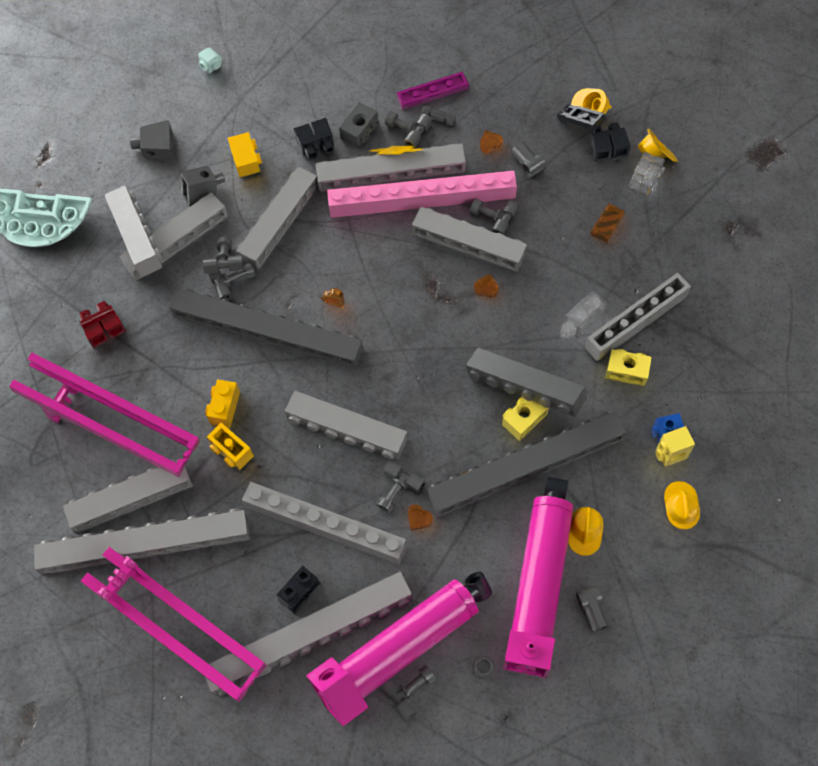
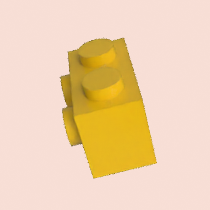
(244, 154)
(223, 403)
(231, 447)

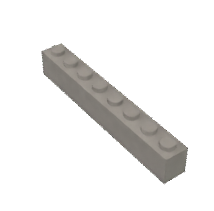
(391, 167)
(324, 523)

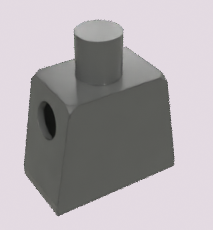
(155, 141)
(199, 183)

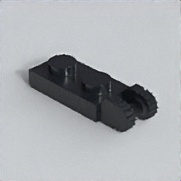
(582, 117)

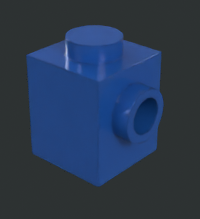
(666, 424)

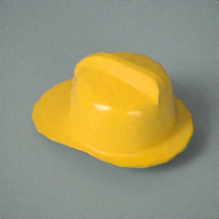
(592, 99)
(653, 146)
(682, 505)
(585, 531)

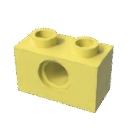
(619, 372)
(521, 426)
(675, 446)

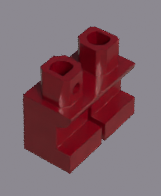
(93, 324)

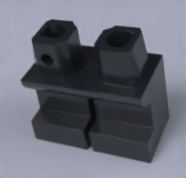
(314, 139)
(609, 143)
(293, 592)

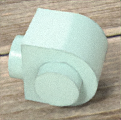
(209, 60)

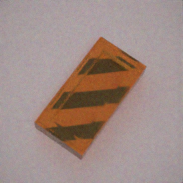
(607, 222)

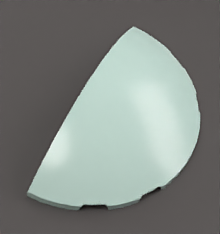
(40, 219)

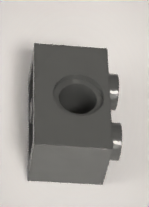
(352, 131)

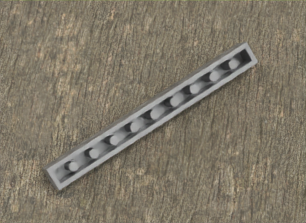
(142, 541)
(316, 629)

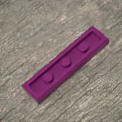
(432, 90)

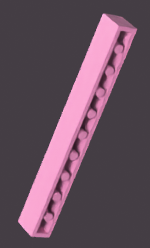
(422, 194)

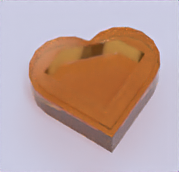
(490, 141)
(486, 286)
(333, 297)
(419, 518)

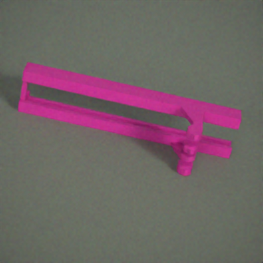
(73, 384)
(131, 569)

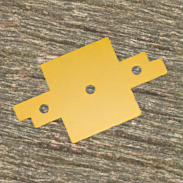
(395, 150)

